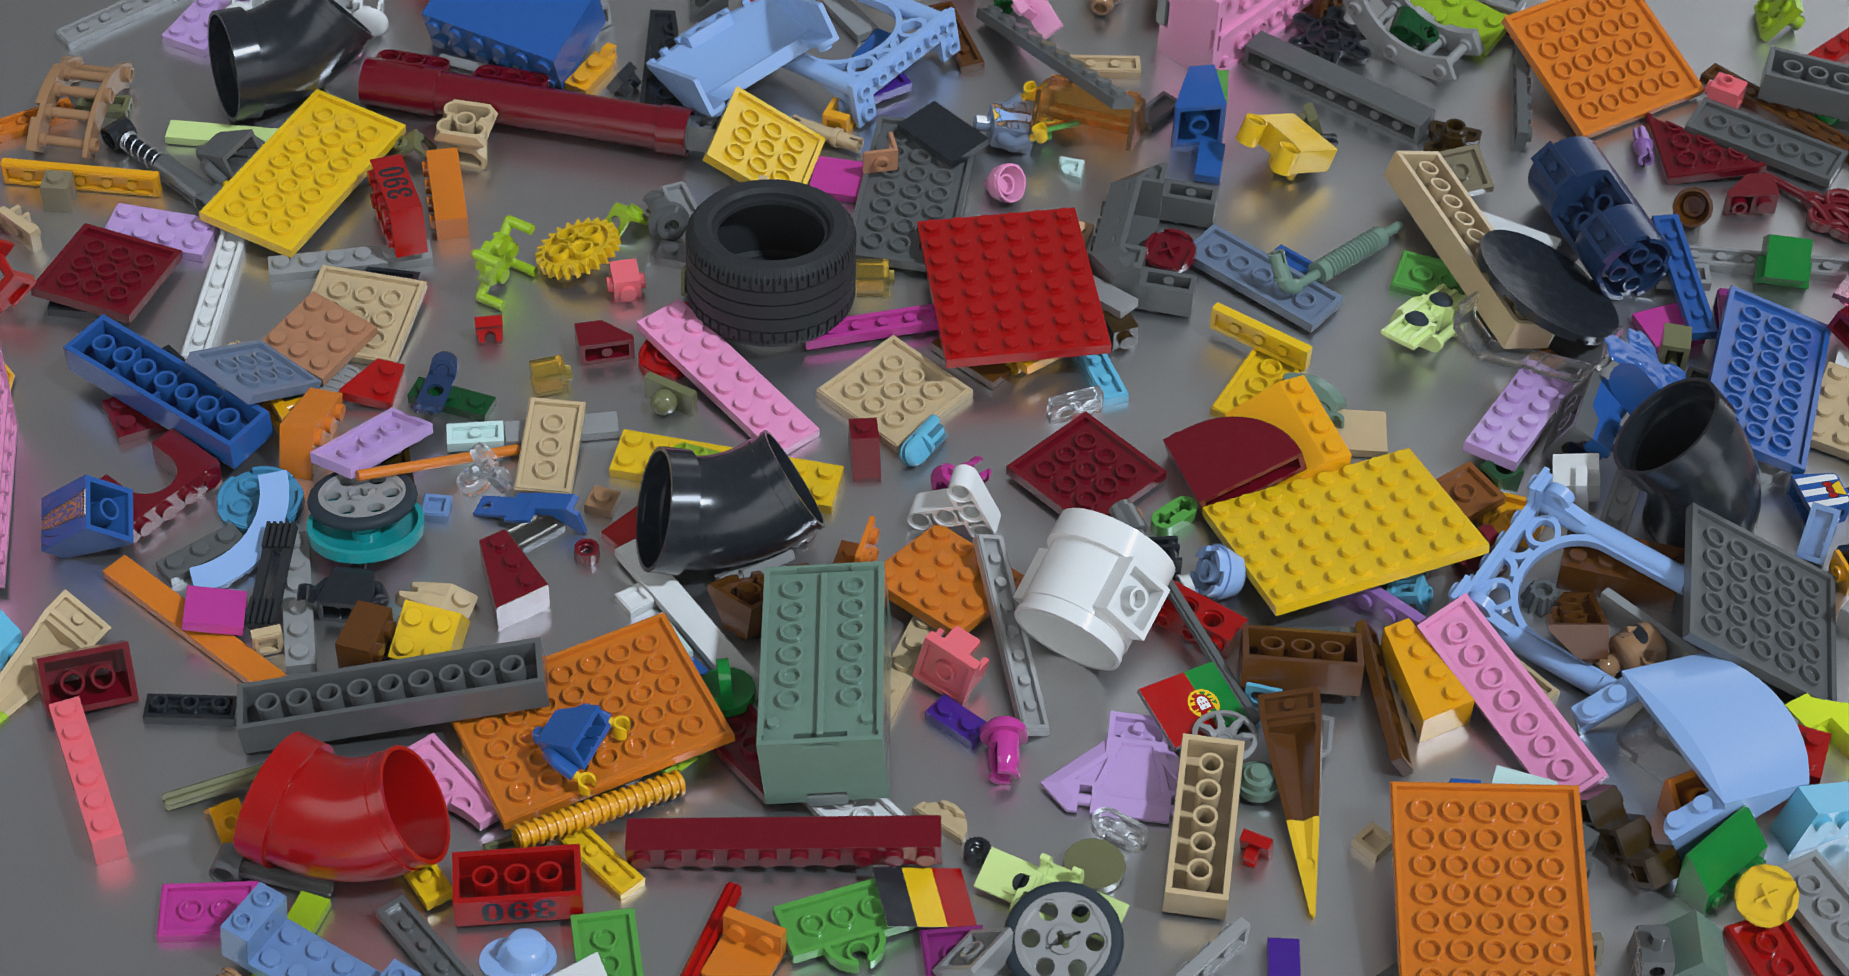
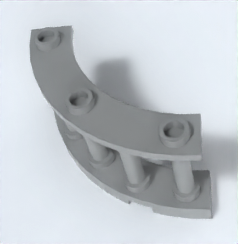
(1451, 38)

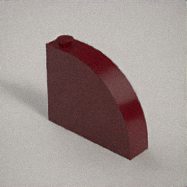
(1232, 457)

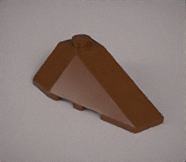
(740, 602)
(1580, 626)

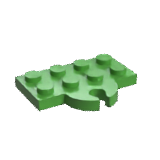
(837, 926)

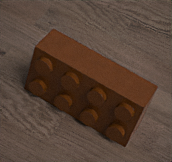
(1594, 571)
(1301, 659)

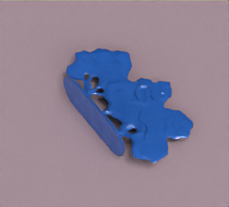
(1639, 369)

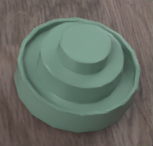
(1258, 782)

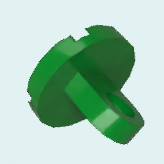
(730, 688)

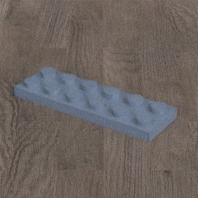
(1251, 273)

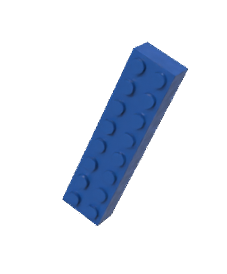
(168, 390)

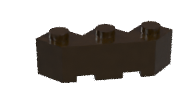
(1628, 838)

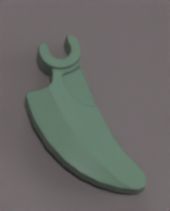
(1328, 395)

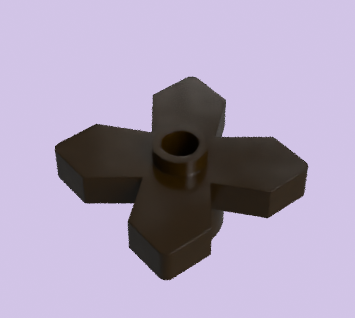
(1451, 135)

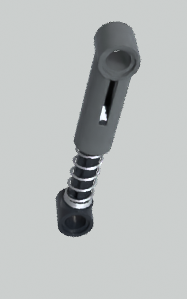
(124, 136)

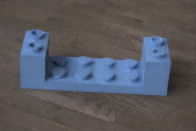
(272, 945)

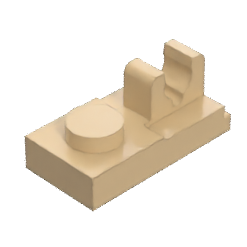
(20, 227)

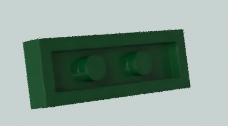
(460, 402)

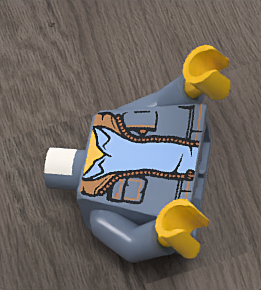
(1010, 122)

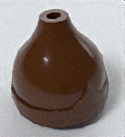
(1693, 206)

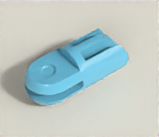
(922, 442)

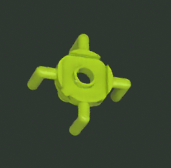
(497, 257)

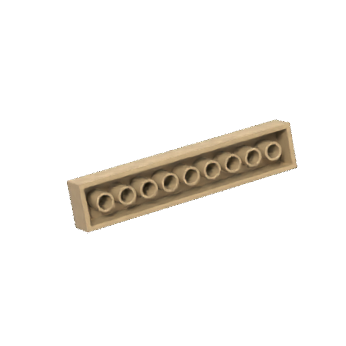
(1454, 229)

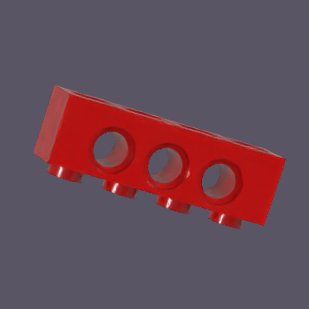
(1218, 621)

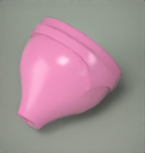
(1006, 183)

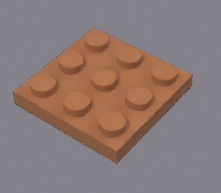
(320, 336)

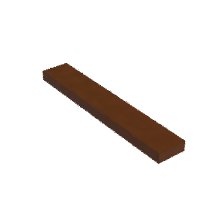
(1384, 699)

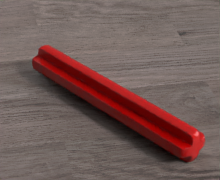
(712, 931)

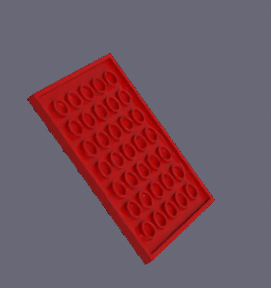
(1012, 288)

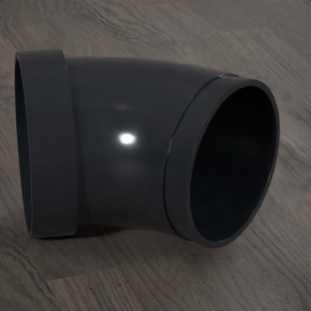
(280, 52)
(1686, 451)
(721, 507)

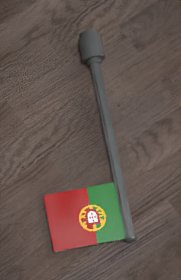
(1189, 695)

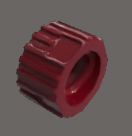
(586, 545)

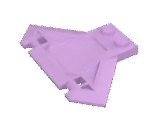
(1125, 772)

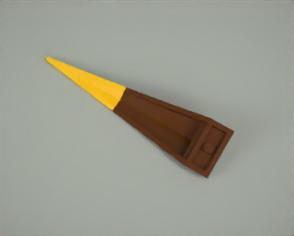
(1294, 741)

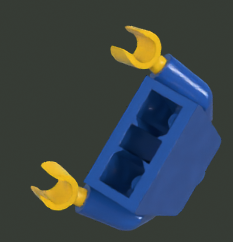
(573, 738)

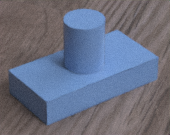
(1818, 533)

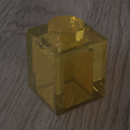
(873, 277)
(550, 376)

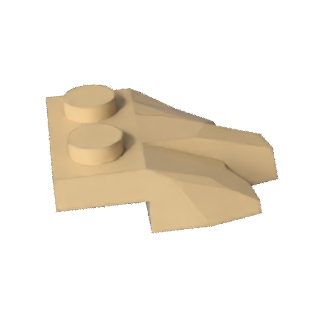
(439, 595)

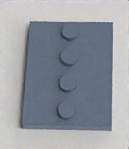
(253, 371)

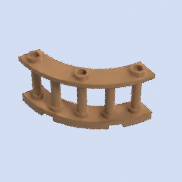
(57, 84)

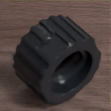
(976, 843)

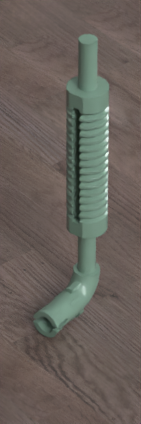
(1334, 262)

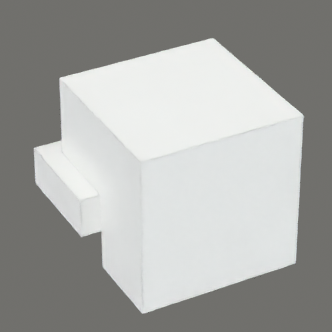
(1580, 475)

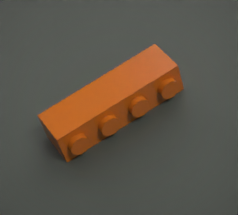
(446, 192)

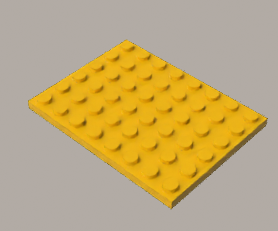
(1344, 531)

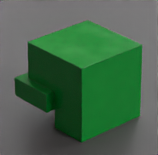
(1784, 262)

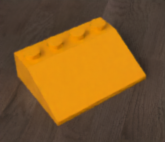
(1299, 413)

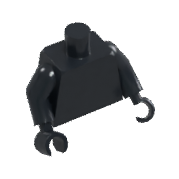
(341, 590)

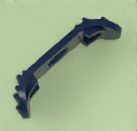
(441, 374)

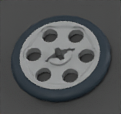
(361, 500)
(1065, 897)

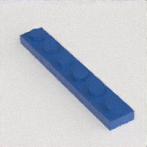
(1686, 280)

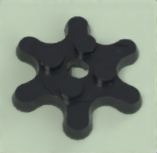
(1331, 26)

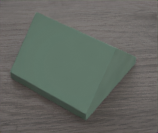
(1697, 946)

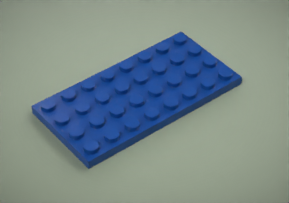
(1772, 374)

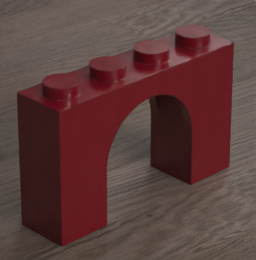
(194, 476)

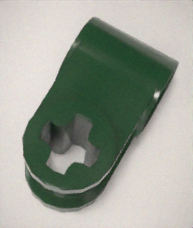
(1410, 28)

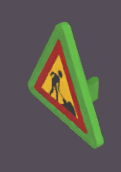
(1056, 123)

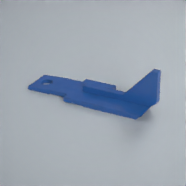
(526, 505)

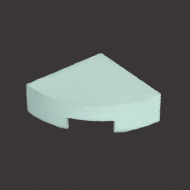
(1071, 168)

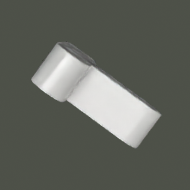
(962, 503)

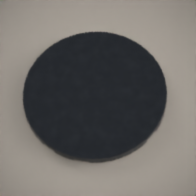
(1546, 287)

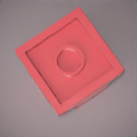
(948, 664)

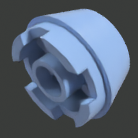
(1218, 572)

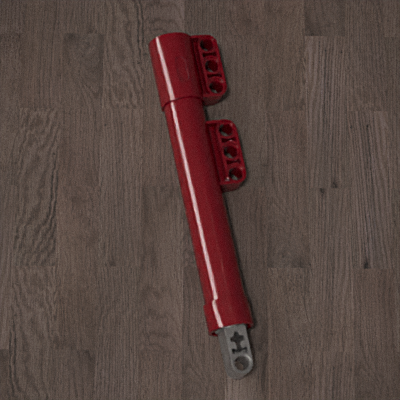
(524, 100)

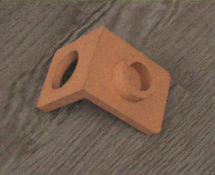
(882, 159)

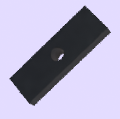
(190, 709)

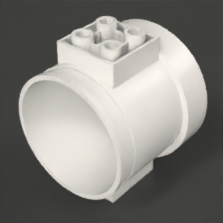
(1093, 588)

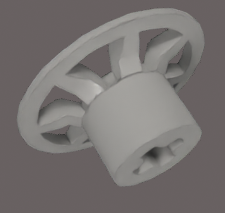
(1228, 733)

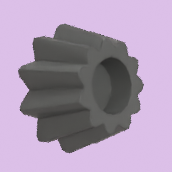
(1540, 597)

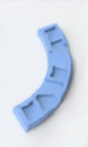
(246, 554)

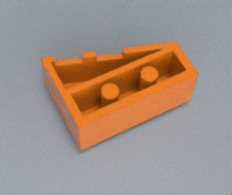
(307, 428)

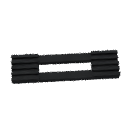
(276, 538)

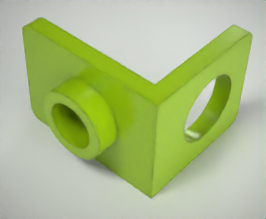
(626, 214)

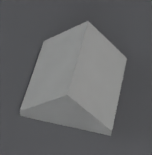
(978, 953)

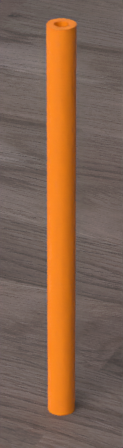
(430, 463)

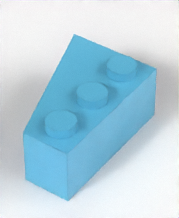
(1813, 817)

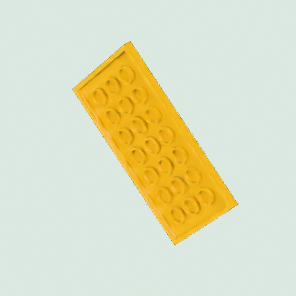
(302, 173)

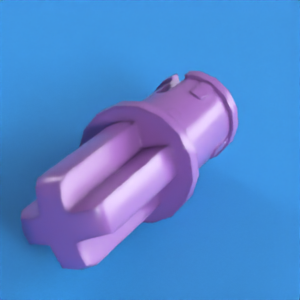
(1643, 146)

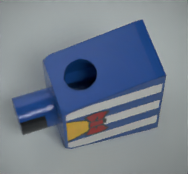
(1818, 488)

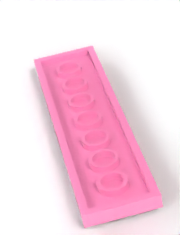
(726, 376)
(1510, 696)

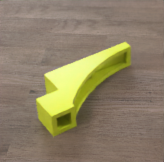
(1824, 716)

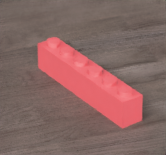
(88, 781)

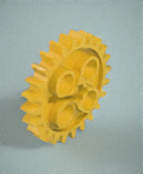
(578, 248)

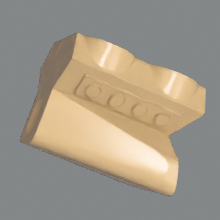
(467, 128)

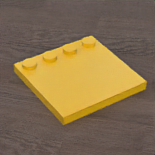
(762, 141)

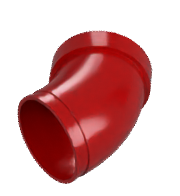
(343, 813)

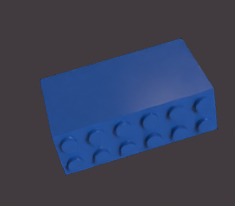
(518, 33)

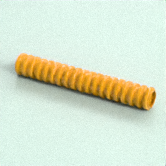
(599, 810)

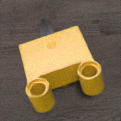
(1290, 141)

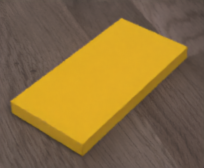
(1251, 378)

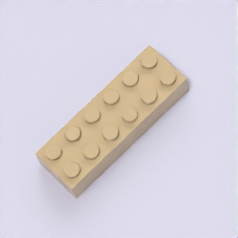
(1203, 827)

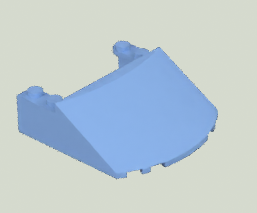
(740, 50)
(1725, 729)

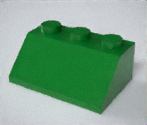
(1719, 860)

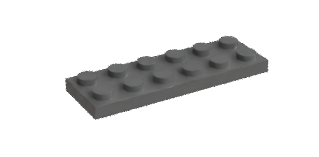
(1767, 142)

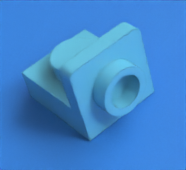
(1413, 591)

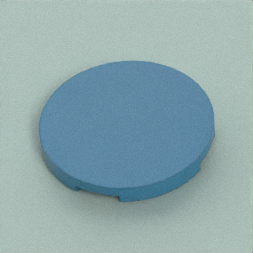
(240, 495)

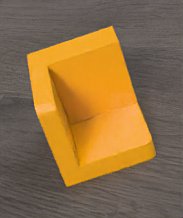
(833, 118)

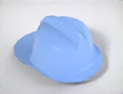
(519, 954)

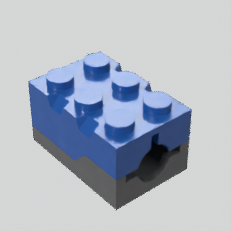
(1586, 420)

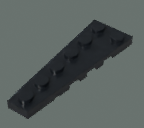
(661, 33)

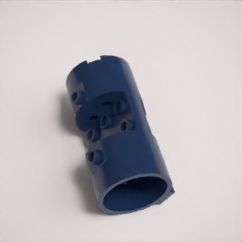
(1599, 217)

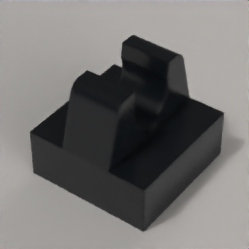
(623, 79)

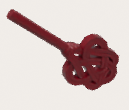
(1825, 212)

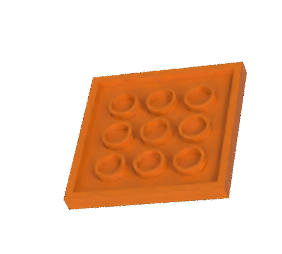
(940, 580)

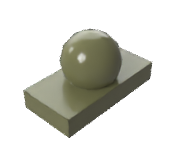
(669, 396)

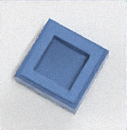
(437, 507)

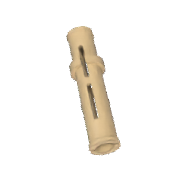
(833, 136)

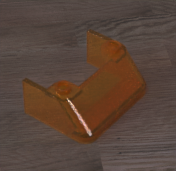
(1066, 100)

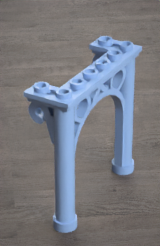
(935, 33)
(1553, 506)

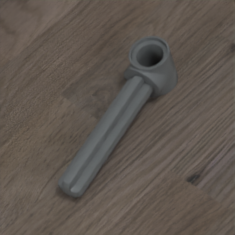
(232, 867)

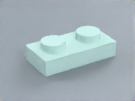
(465, 435)

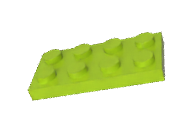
(1468, 15)

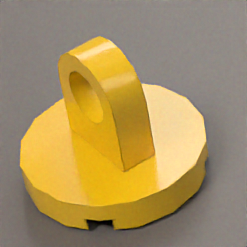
(1766, 895)

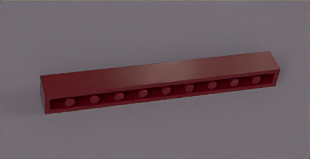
(784, 841)

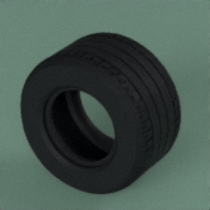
(770, 262)

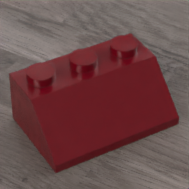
(96, 673)

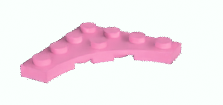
(460, 788)

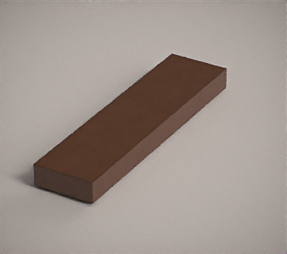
(969, 57)

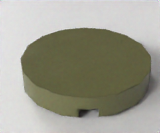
(1101, 863)

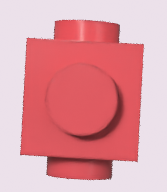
(1726, 90)
(625, 280)

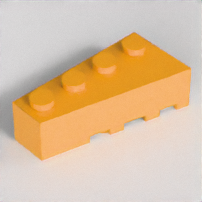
(1427, 686)

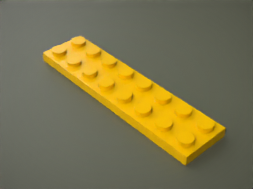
(636, 448)

